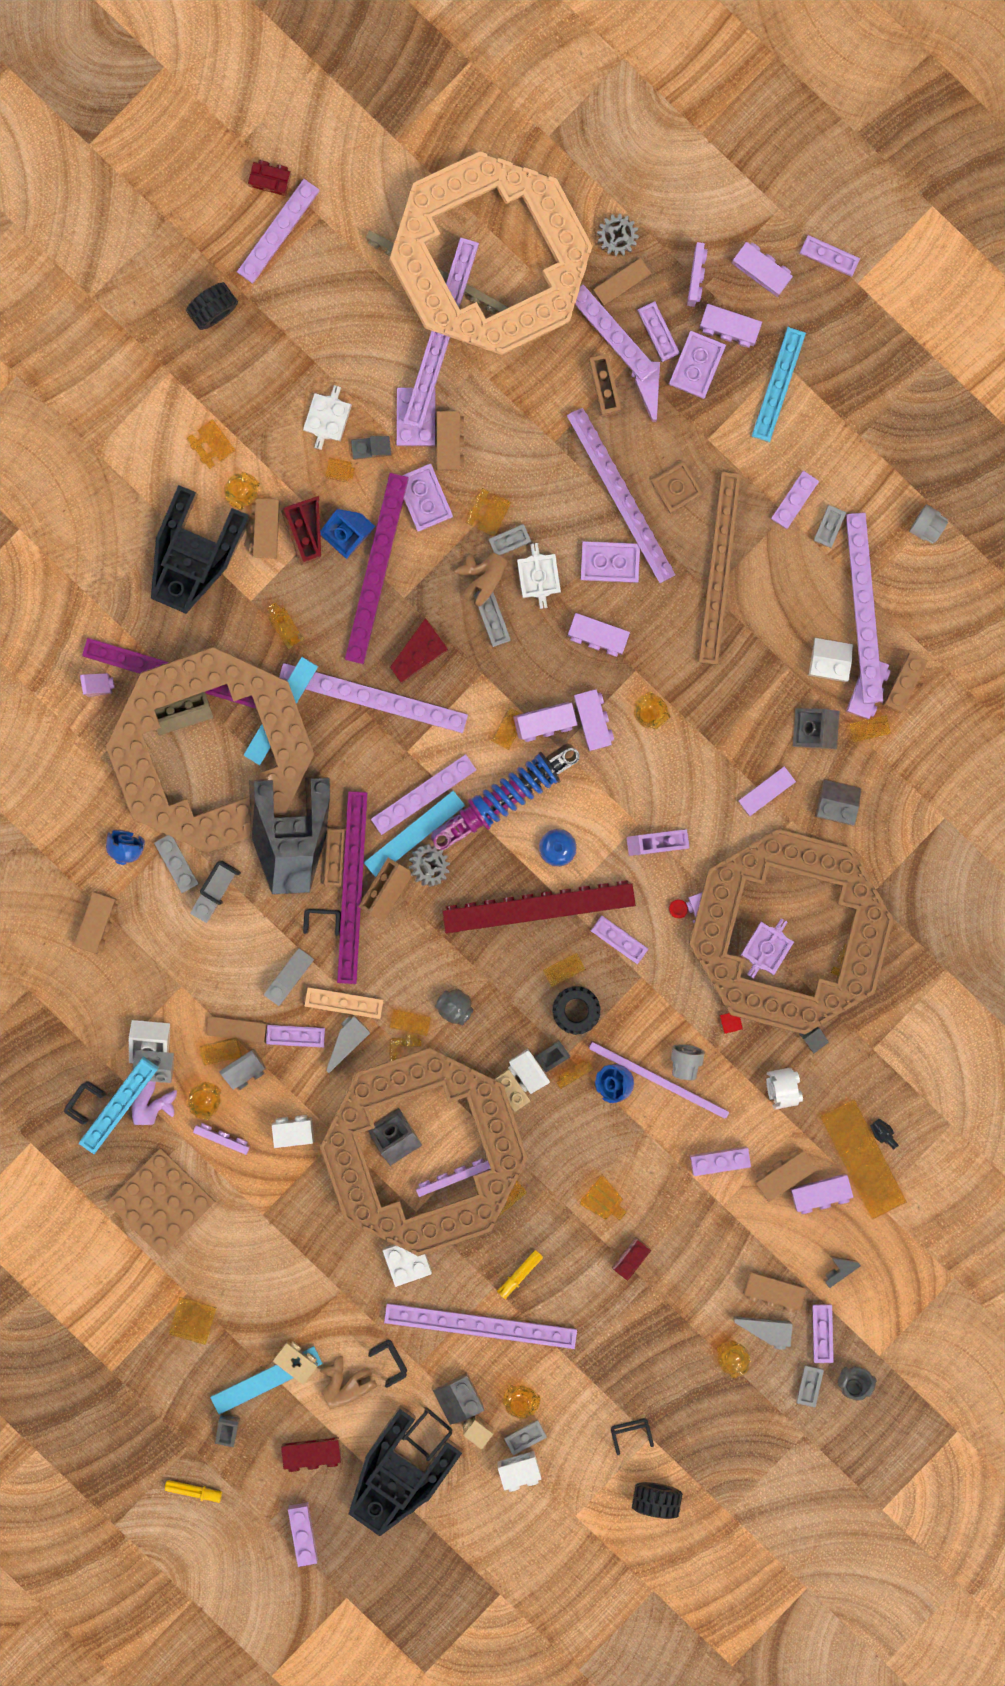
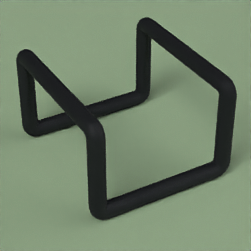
(226, 866)
(322, 911)
(93, 1089)
(401, 1375)
(630, 1429)
(405, 1437)

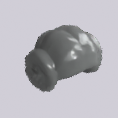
(454, 1006)
(856, 1383)

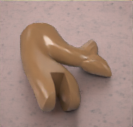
(491, 571)
(351, 1391)

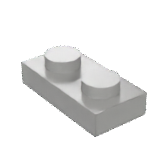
(829, 526)
(510, 540)
(809, 1386)
(525, 1437)

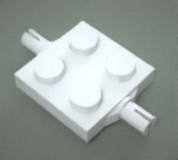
(327, 417)
(538, 576)

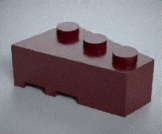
(304, 529)
(418, 653)

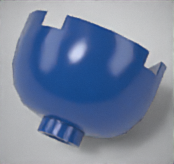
(124, 847)
(557, 847)
(614, 1083)

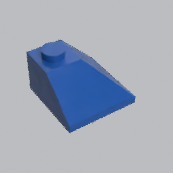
(346, 531)

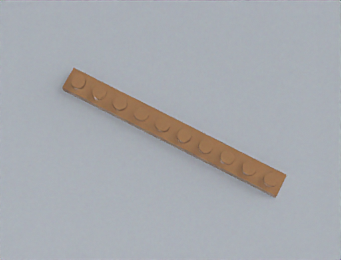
(719, 568)

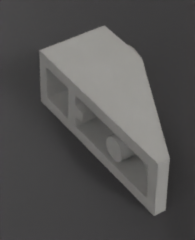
(216, 888)
(288, 977)
(349, 1037)
(771, 1331)

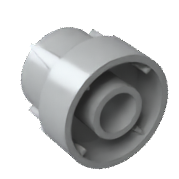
(929, 524)
(686, 1061)

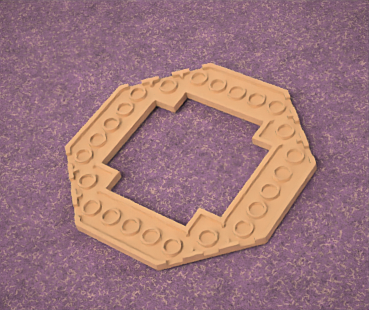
(426, 285)

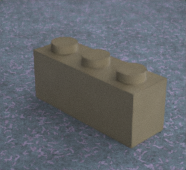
(183, 713)

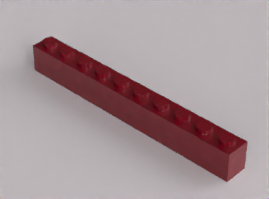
(538, 908)

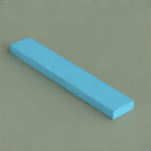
(778, 384)
(298, 682)
(415, 832)
(118, 1105)
(256, 1385)

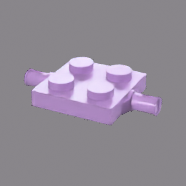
(767, 948)

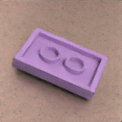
(697, 274)
(697, 364)
(410, 435)
(426, 498)
(610, 562)

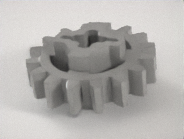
(625, 239)
(433, 860)

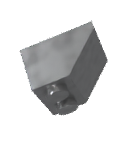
(816, 728)
(838, 802)
(243, 1069)
(394, 1137)
(459, 1399)

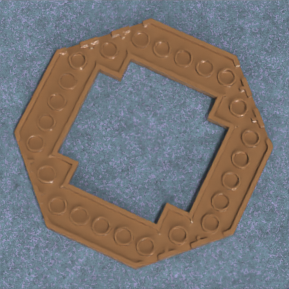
(185, 679)
(863, 949)
(447, 1223)

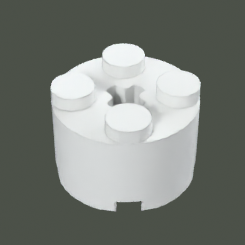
(783, 1088)

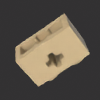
(515, 1093)
(285, 1361)
(477, 1431)

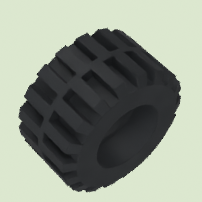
(212, 306)
(588, 1022)
(657, 1500)

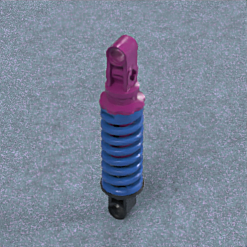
(497, 802)

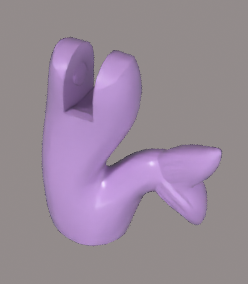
(145, 1114)

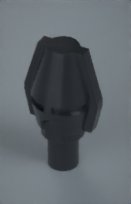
(884, 1133)

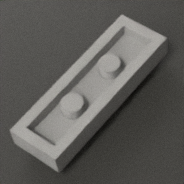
(493, 621)
(176, 863)

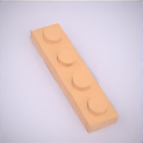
(344, 1003)

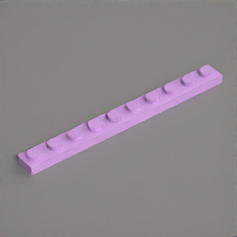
(438, 342)
(621, 495)
(864, 608)
(382, 700)
(480, 1326)

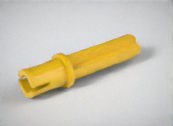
(514, 1281)
(193, 1491)

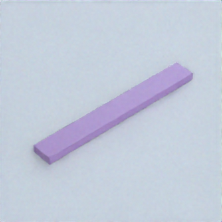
(658, 1080)

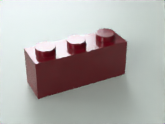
(311, 1454)

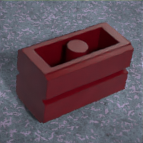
(269, 178)
(631, 1258)

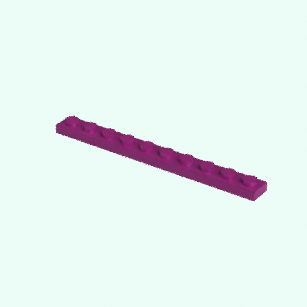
(377, 568)
(138, 663)
(352, 887)

